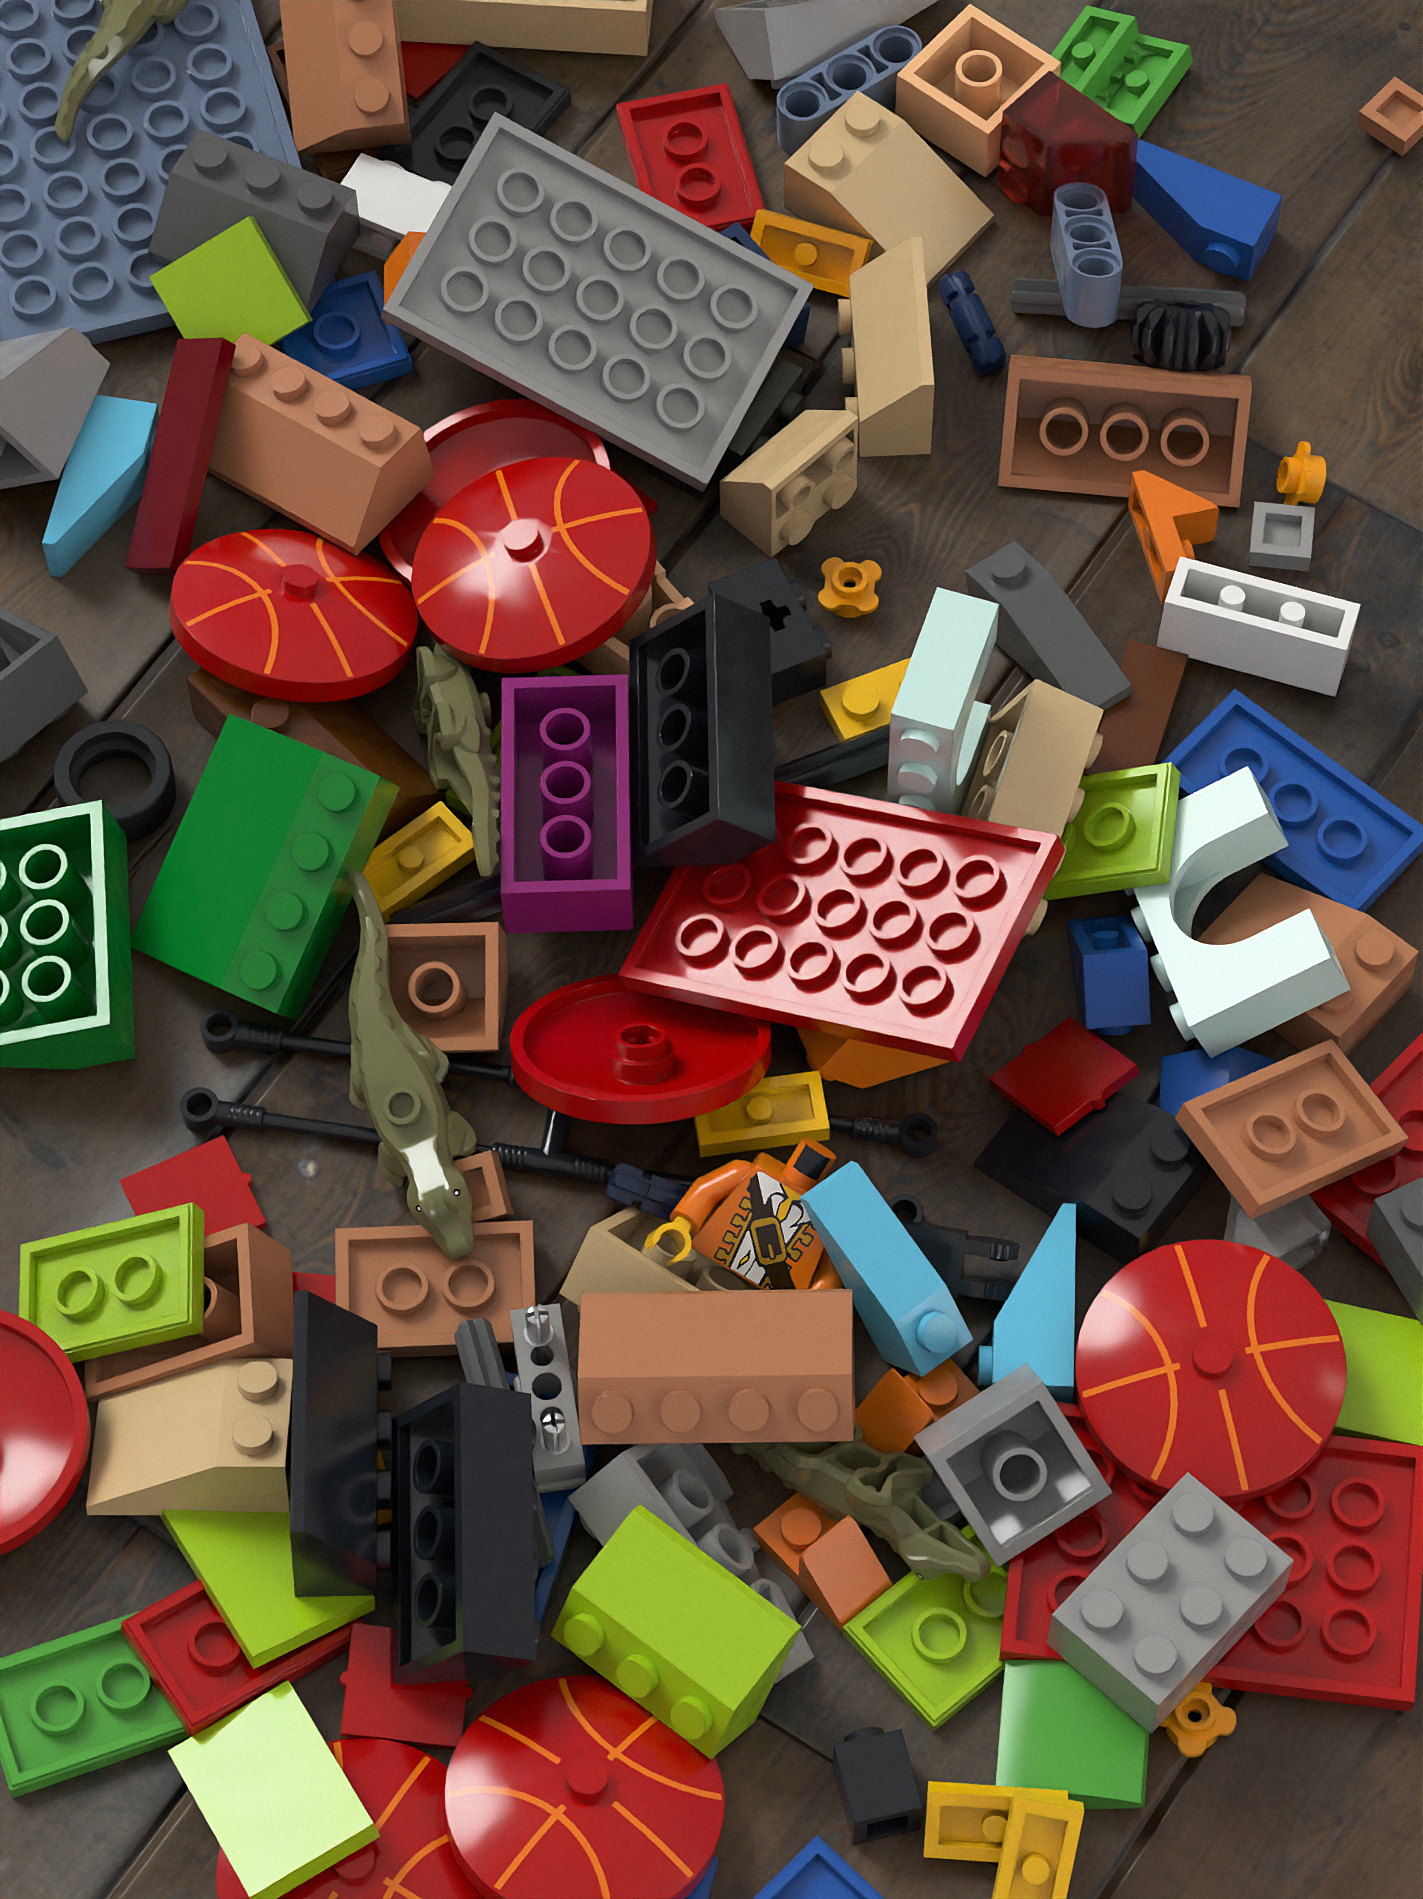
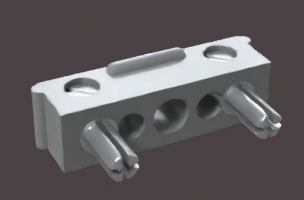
(557, 1450)

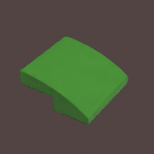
(1119, 66)
(1069, 1737)

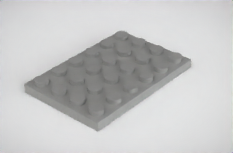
(597, 301)

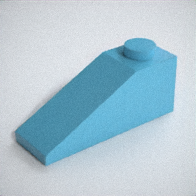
(99, 478)
(891, 1279)
(1039, 1315)

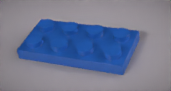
(1338, 829)

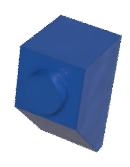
(1109, 973)

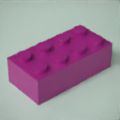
(566, 804)

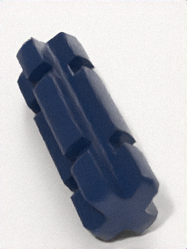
(972, 322)
(655, 1195)

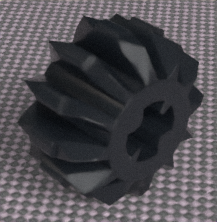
(1180, 335)

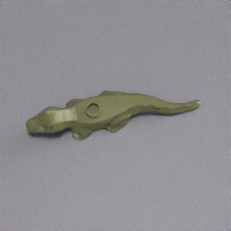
(118, 32)
(459, 743)
(399, 1082)
(877, 1493)

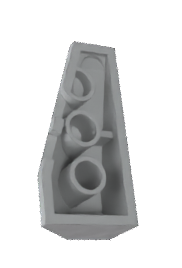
(793, 36)
(689, 1495)

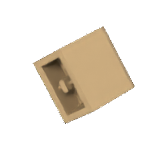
(793, 479)

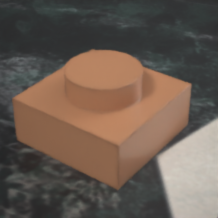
(1394, 116)
(487, 1186)

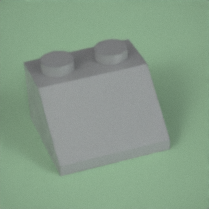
(1012, 1464)

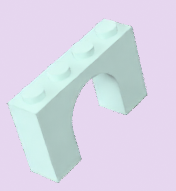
(934, 716)
(1242, 986)

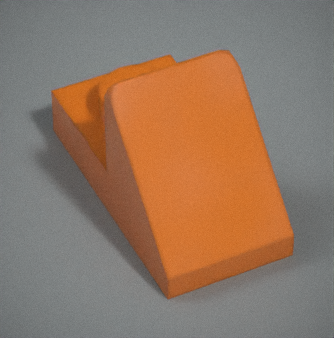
(1168, 524)
(907, 1405)
(823, 1558)

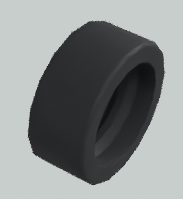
(119, 740)

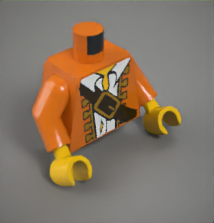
(755, 1221)

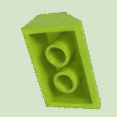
(676, 1632)

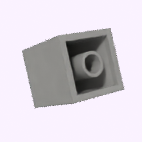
(44, 400)

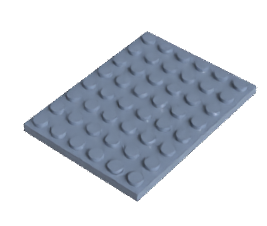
(87, 208)

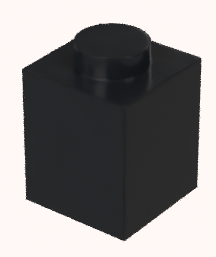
(876, 1785)

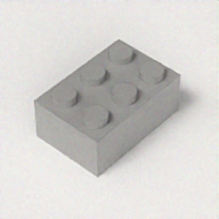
(1169, 1602)

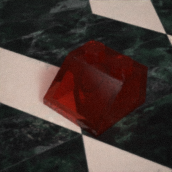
(1062, 138)

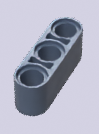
(863, 67)
(1086, 255)

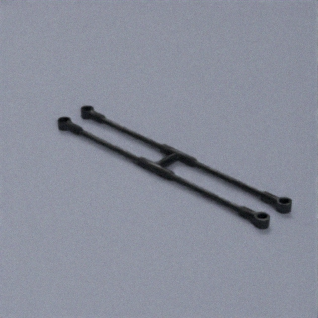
(547, 1160)

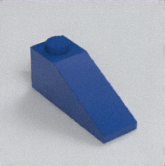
(1206, 210)

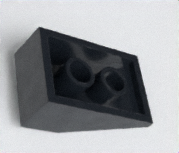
(1119, 1164)

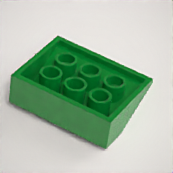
(263, 866)
(65, 940)

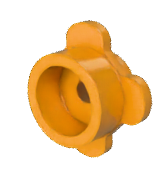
(1301, 476)
(844, 600)
(1195, 1737)

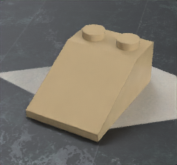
(883, 183)
(196, 1442)

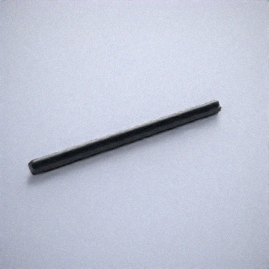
(814, 770)

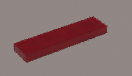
(180, 455)

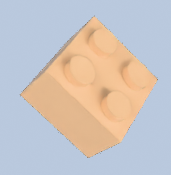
(963, 84)

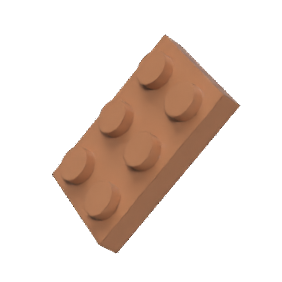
(1291, 1128)
(422, 1295)

